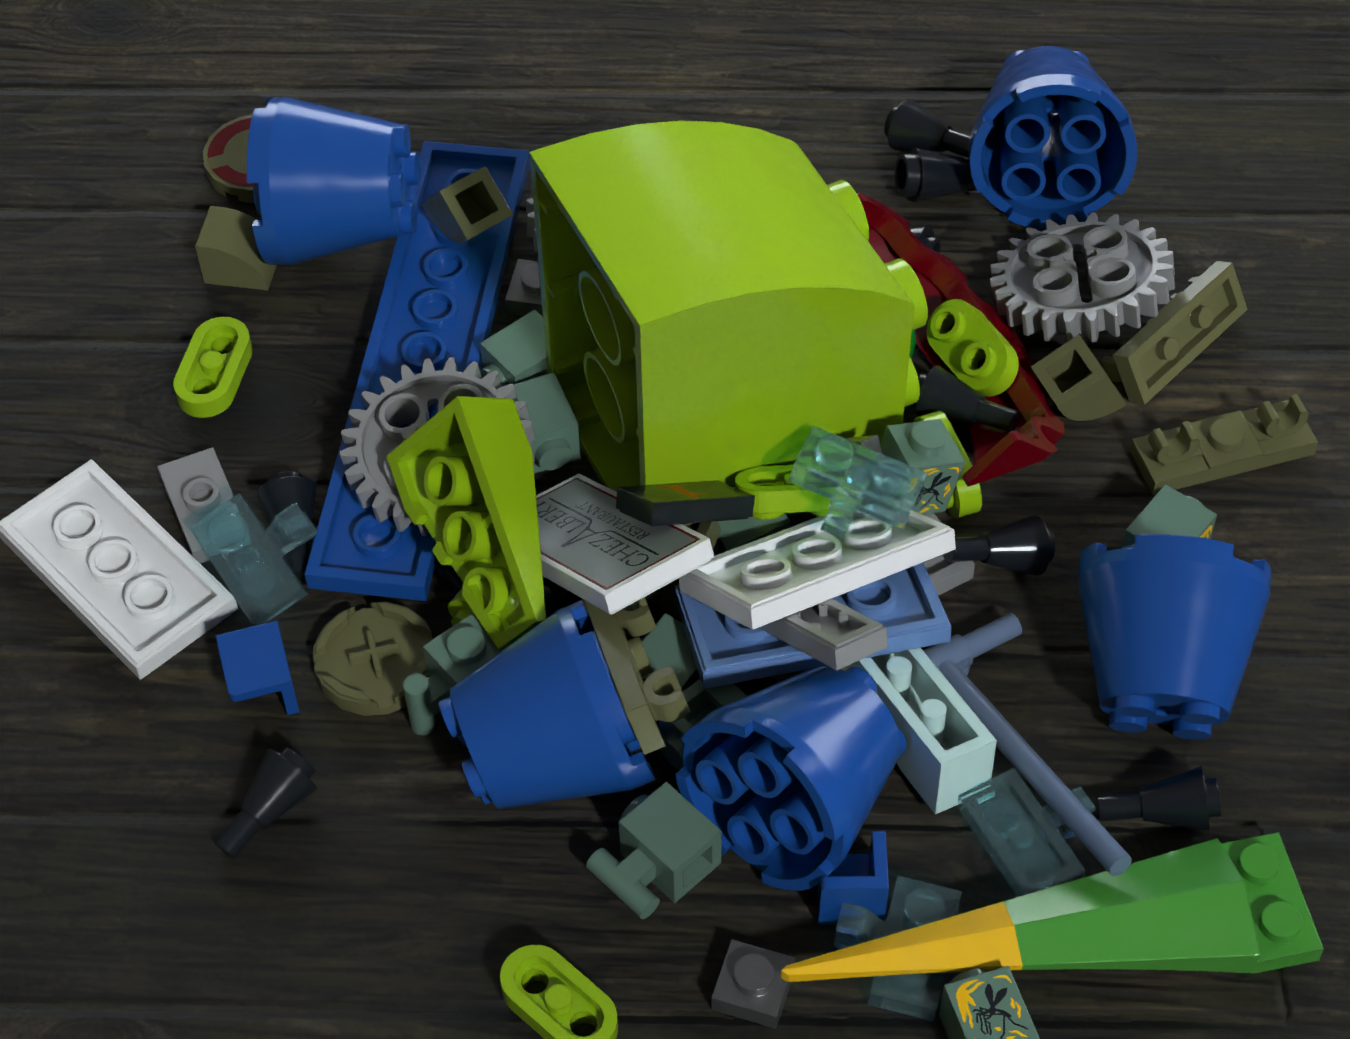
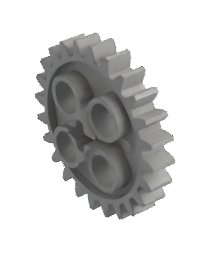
(1124, 273)
(408, 401)

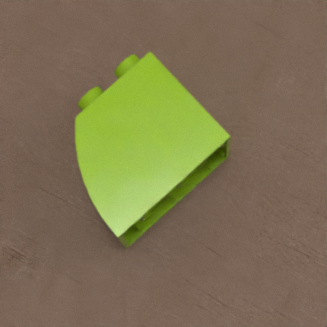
(714, 301)

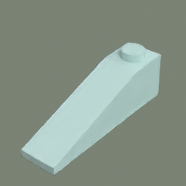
(944, 737)

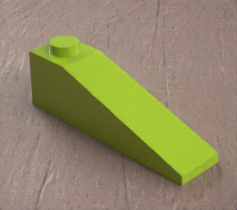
(476, 495)

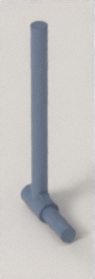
(954, 663)

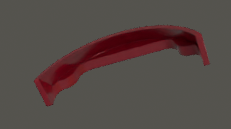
(994, 449)

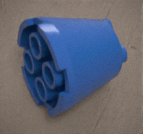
(1051, 139)
(327, 180)
(1170, 629)
(546, 719)
(793, 771)

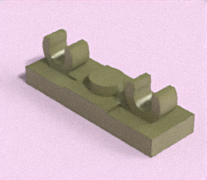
(1177, 333)
(1224, 445)
(628, 662)

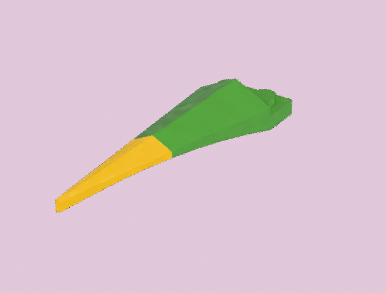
(1179, 911)

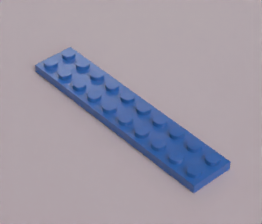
(434, 307)

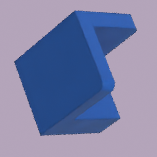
(256, 664)
(856, 881)

